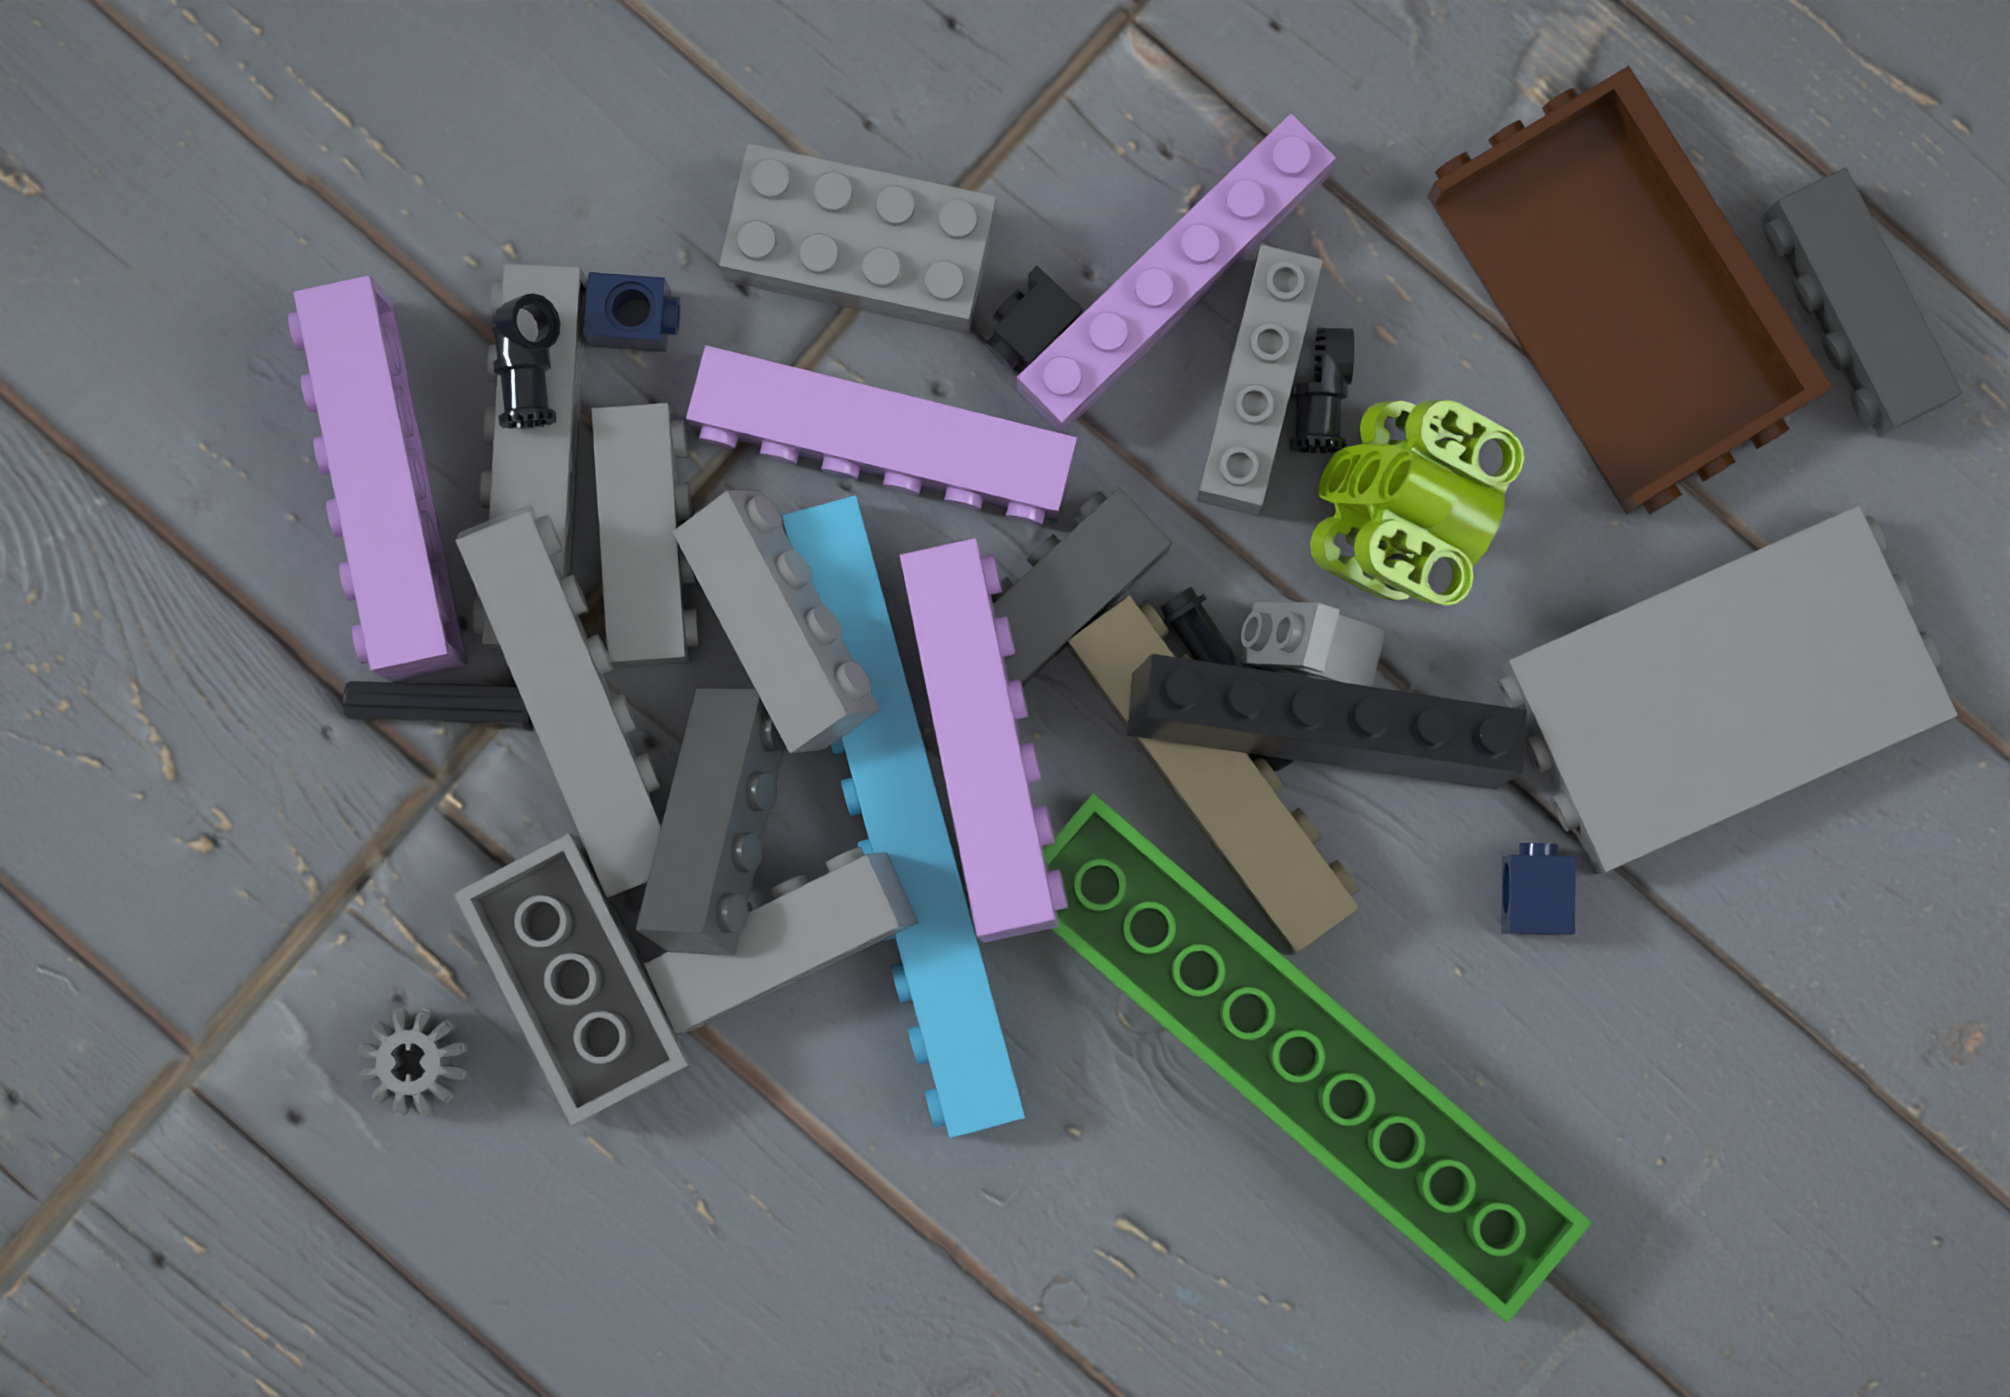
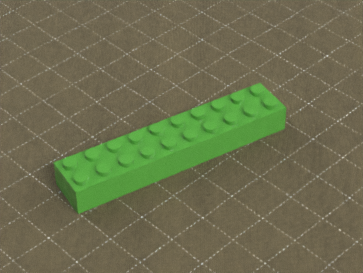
(1307, 1063)

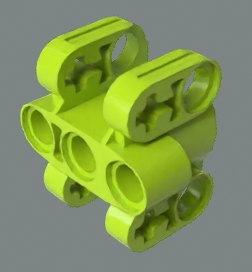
(1414, 499)

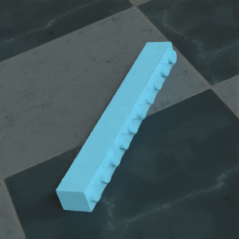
(904, 818)

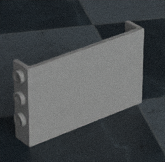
(1727, 690)

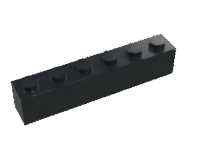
(1326, 722)

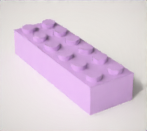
(377, 480)

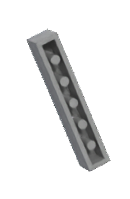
(538, 462)
(567, 693)

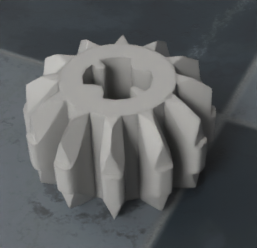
(391, 1062)

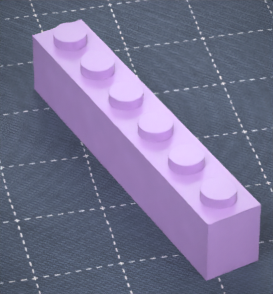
(1175, 273)
(880, 434)
(981, 741)

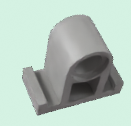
(1311, 642)

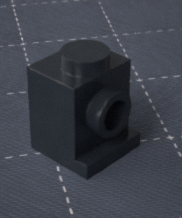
(1031, 321)

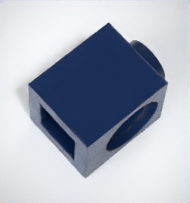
(610, 292)
(1538, 891)

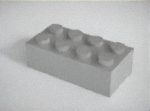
(858, 238)
(573, 979)

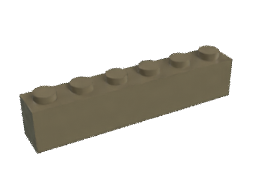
(1224, 792)

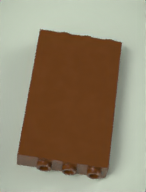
(1627, 290)

